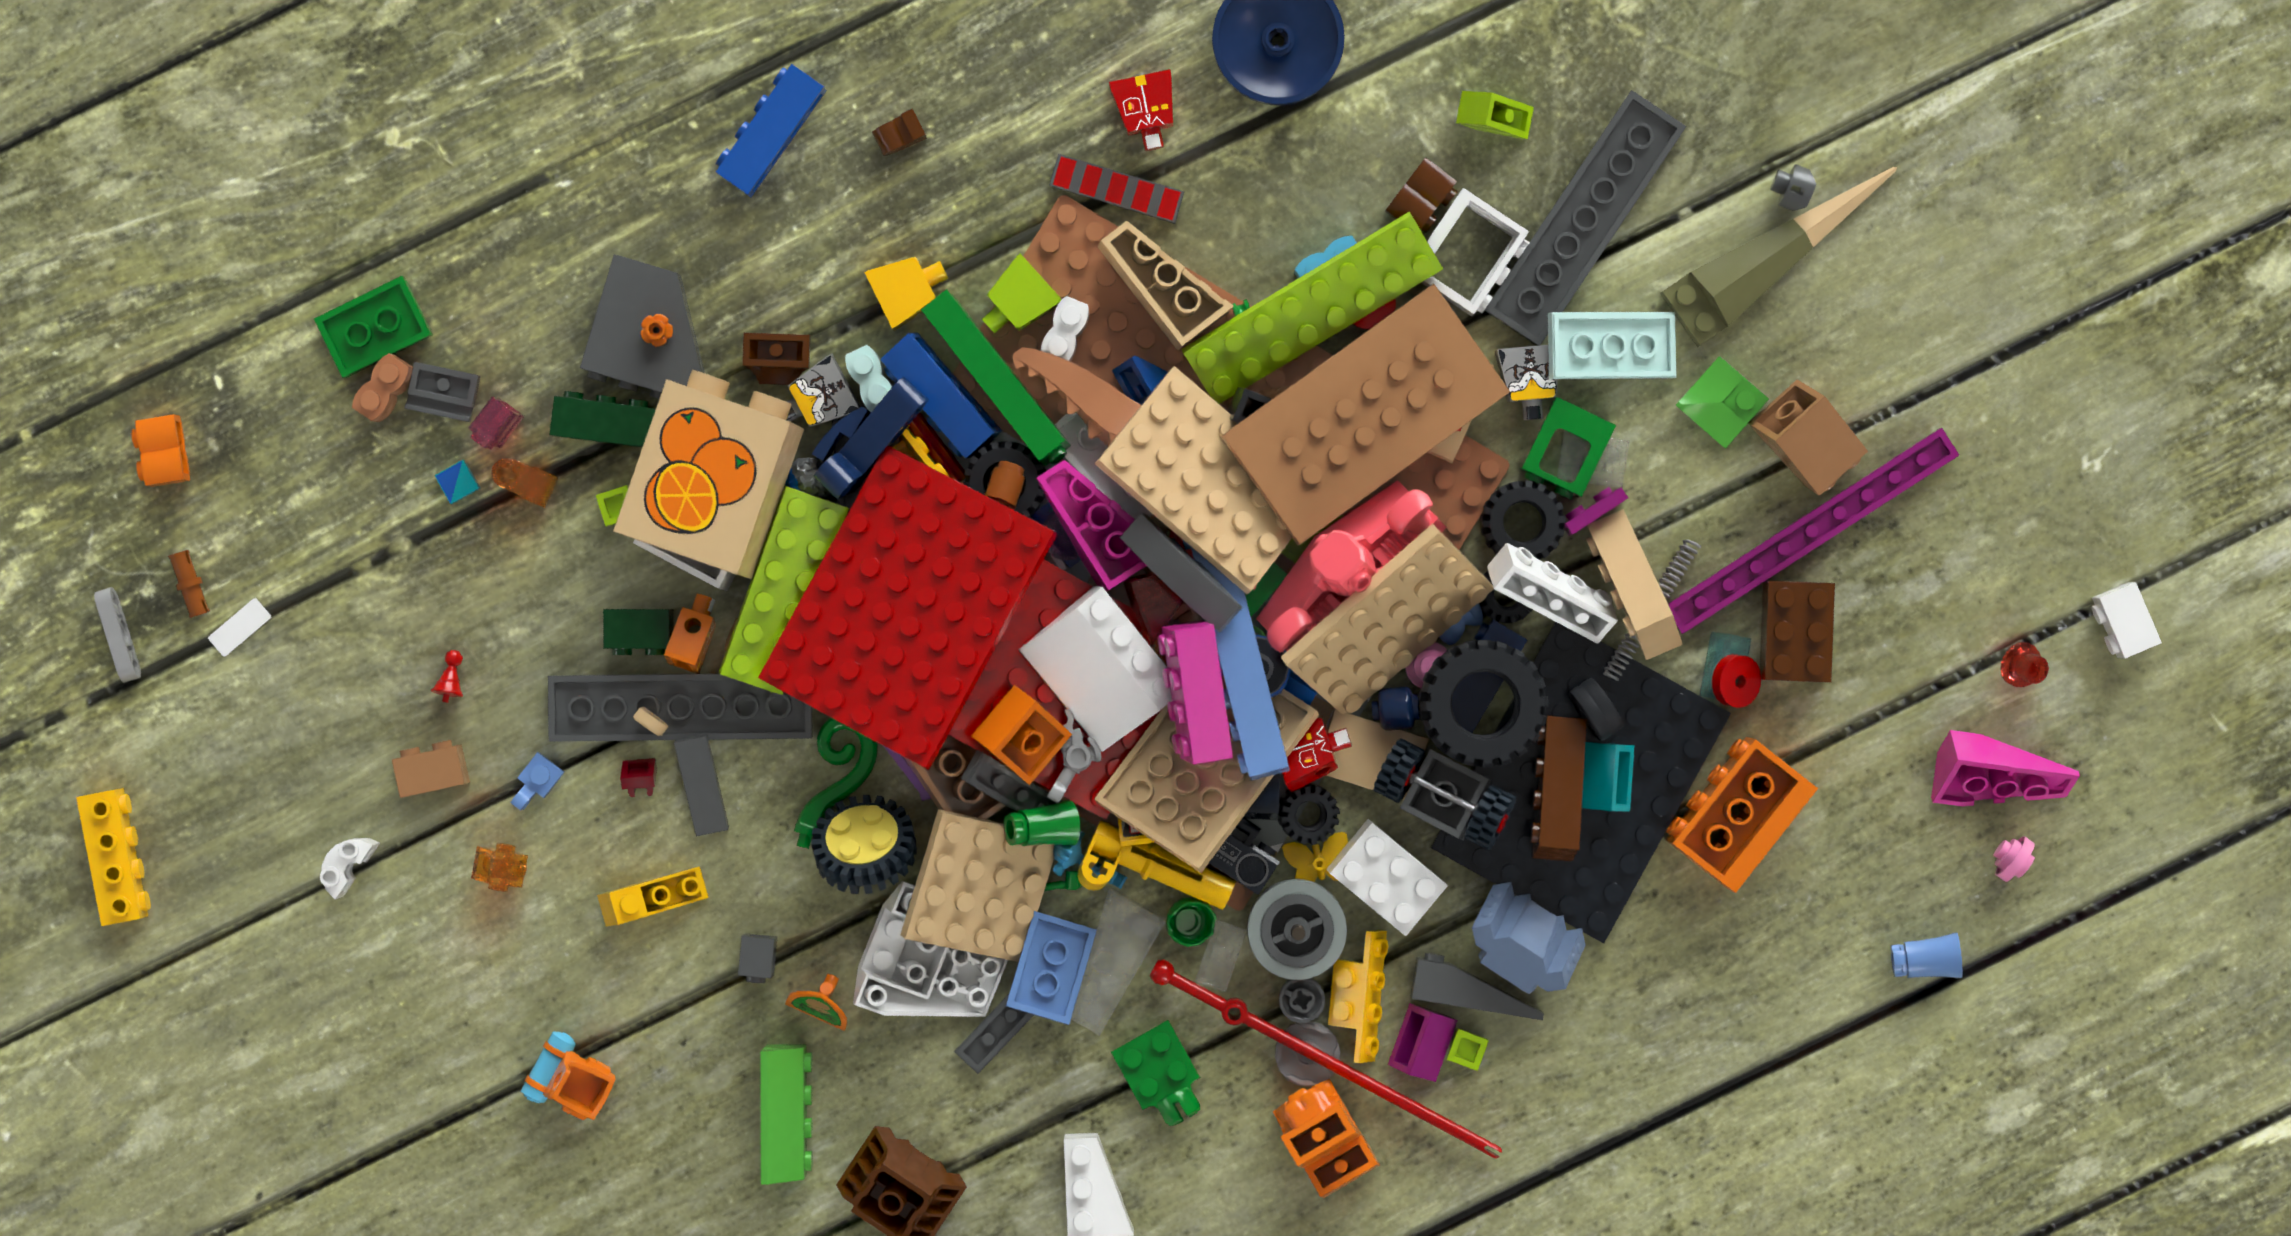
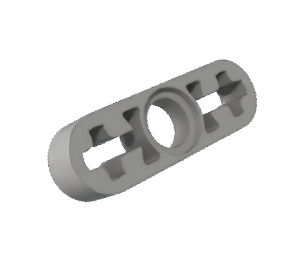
(117, 634)

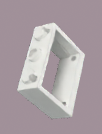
(1499, 271)

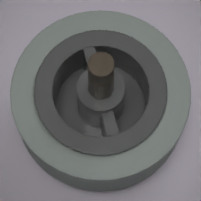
(1297, 929)

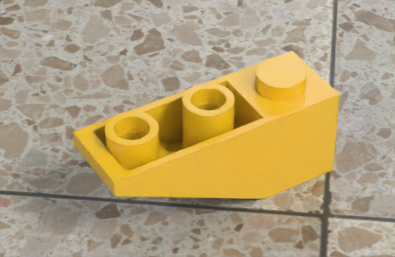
(652, 896)

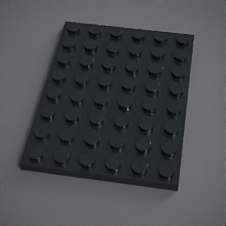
(1671, 742)

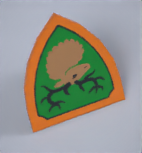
(819, 1003)

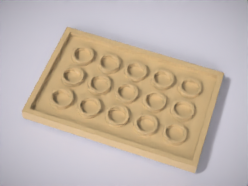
(1192, 481)
(1388, 622)
(1186, 804)

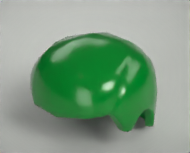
(1190, 921)

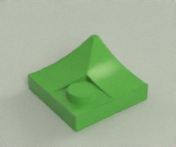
(1722, 402)

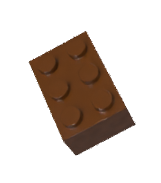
(1797, 631)

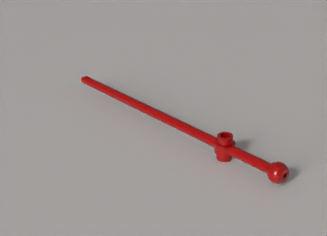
(1164, 973)

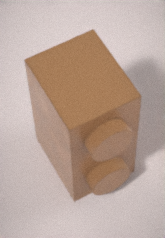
(430, 770)

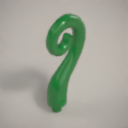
(844, 787)

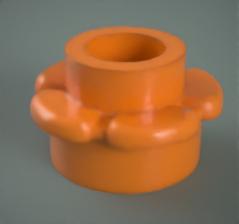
(665, 330)

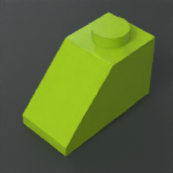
(1494, 114)

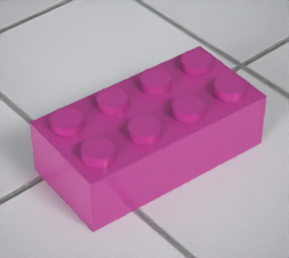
(1196, 692)

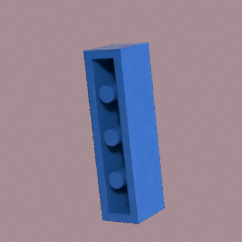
(770, 130)
(949, 403)

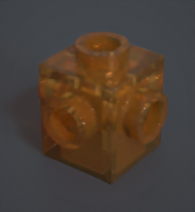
(499, 867)

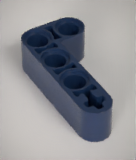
(882, 428)

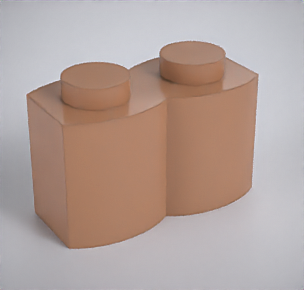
(379, 396)

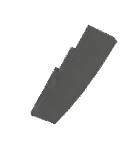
(1180, 572)

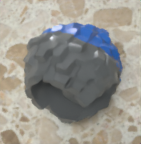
(802, 477)

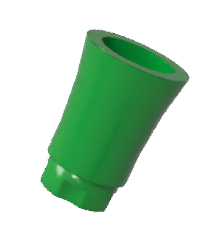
(1044, 825)

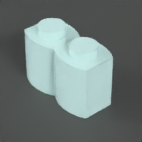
(868, 371)

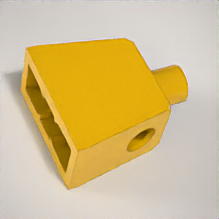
(905, 288)

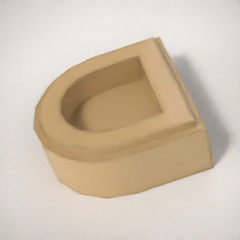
(650, 721)

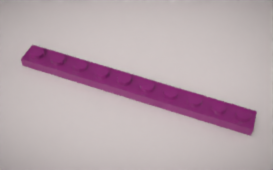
(1812, 530)

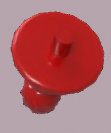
(449, 684)

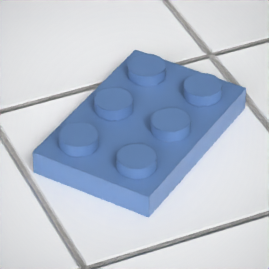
(1051, 968)

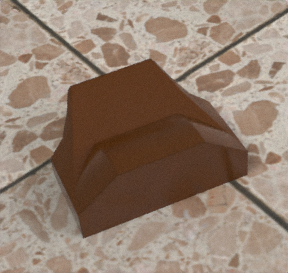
(776, 357)

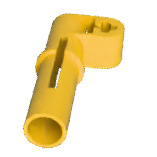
(1151, 862)

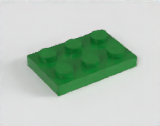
(373, 326)

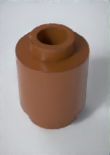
(1006, 484)

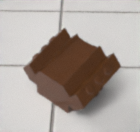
(899, 1186)

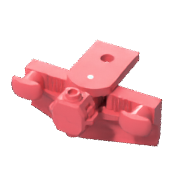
(1344, 561)

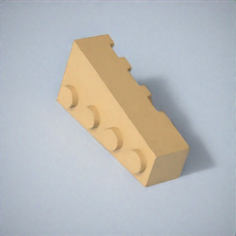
(1163, 286)
(1633, 584)

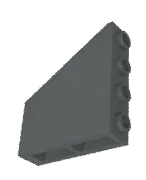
(615, 340)

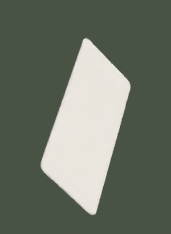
(239, 627)

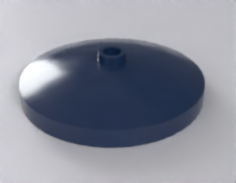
(1275, 73)

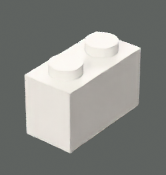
(2125, 620)

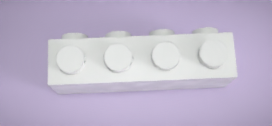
(1552, 592)

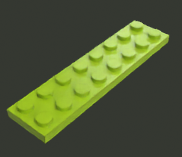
(1312, 308)

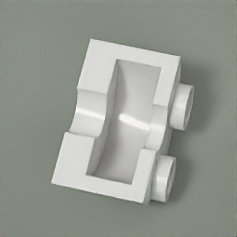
(338, 864)

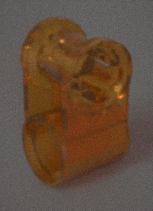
(529, 483)

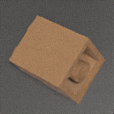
(1809, 437)

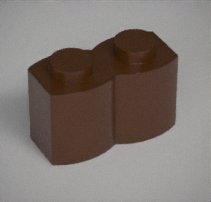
(1423, 194)

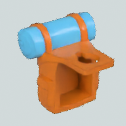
(569, 1079)

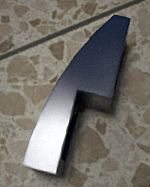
(846, 426)

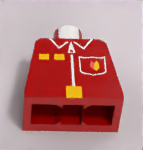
(1145, 105)
(1315, 755)

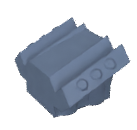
(1526, 941)

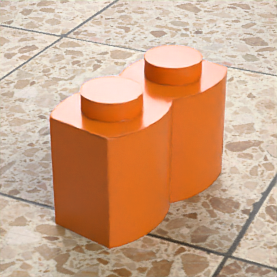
(161, 450)

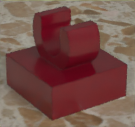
(638, 774)

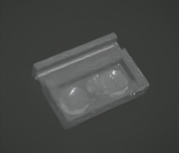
(1609, 469)

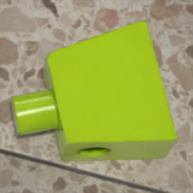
(1020, 297)

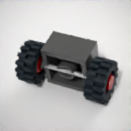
(1445, 794)

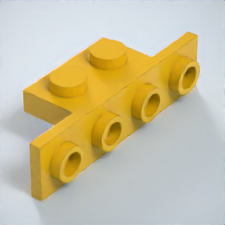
(1357, 995)

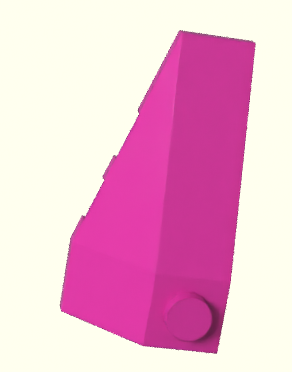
(1092, 524)
(1984, 768)

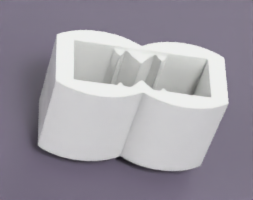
(1069, 322)

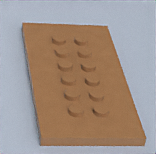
(1365, 414)

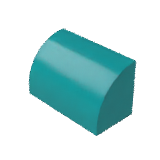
(1607, 776)

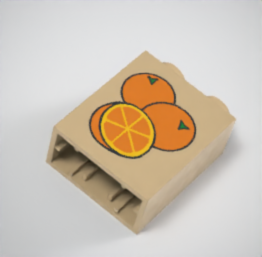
(710, 474)

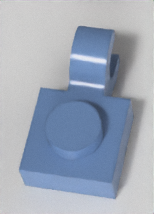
(539, 778)

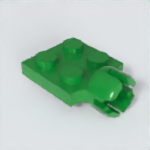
(1160, 1072)

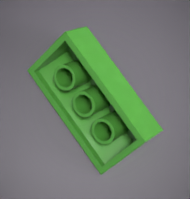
(785, 1113)

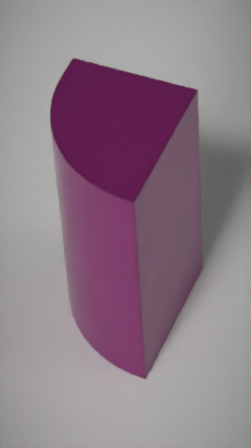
(1422, 1042)

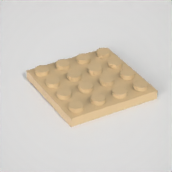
(976, 888)

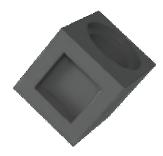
(757, 957)

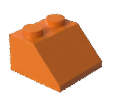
(1021, 734)

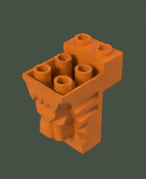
(1324, 1138)

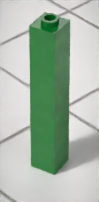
(996, 378)

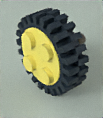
(864, 844)

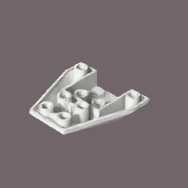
(919, 977)

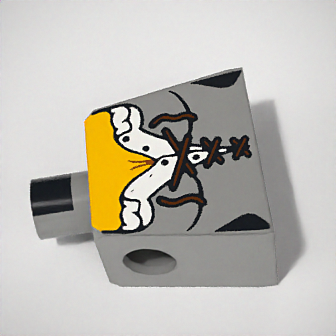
(1527, 377)
(821, 394)

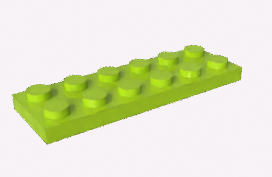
(789, 559)

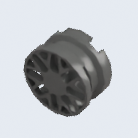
(1301, 1000)

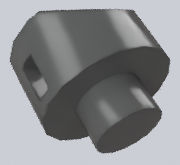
(1790, 198)

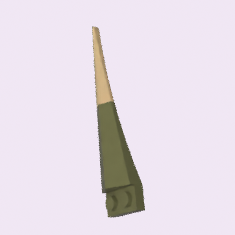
(1725, 287)

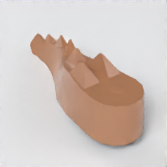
(1093, 399)

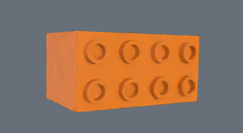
(1762, 817)

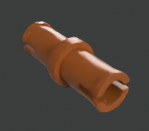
(189, 583)

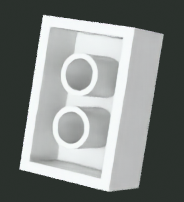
(1387, 877)

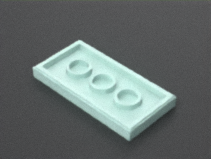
(1612, 345)

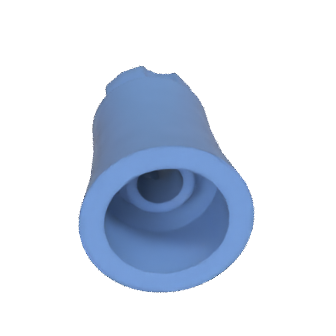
(1928, 957)

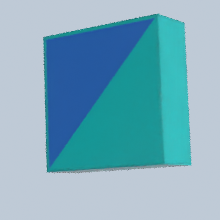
(457, 482)

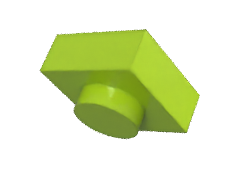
(611, 504)
(1467, 1049)

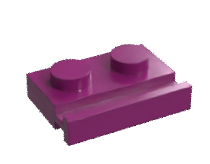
(1605, 501)

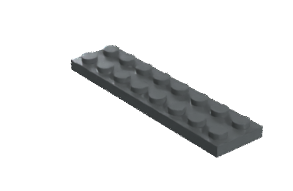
(1585, 217)
(688, 703)

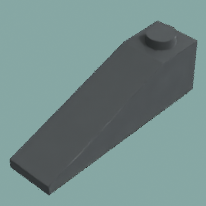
(1450, 985)

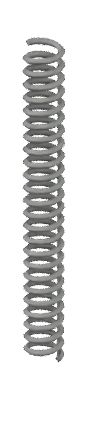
(1665, 579)

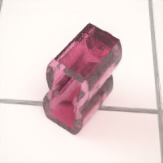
(495, 423)

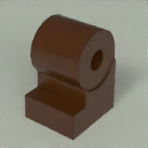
(899, 133)

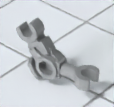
(1075, 757)

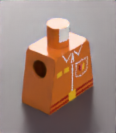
(689, 649)

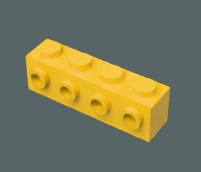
(113, 856)

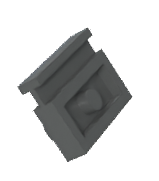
(442, 392)

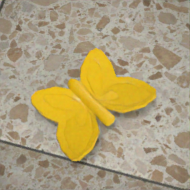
(1314, 864)

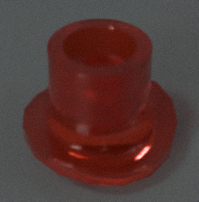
(2023, 665)

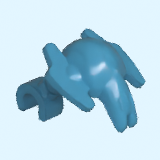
(1070, 855)

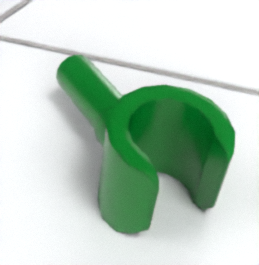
(1070, 883)

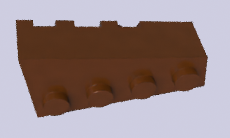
(1559, 789)

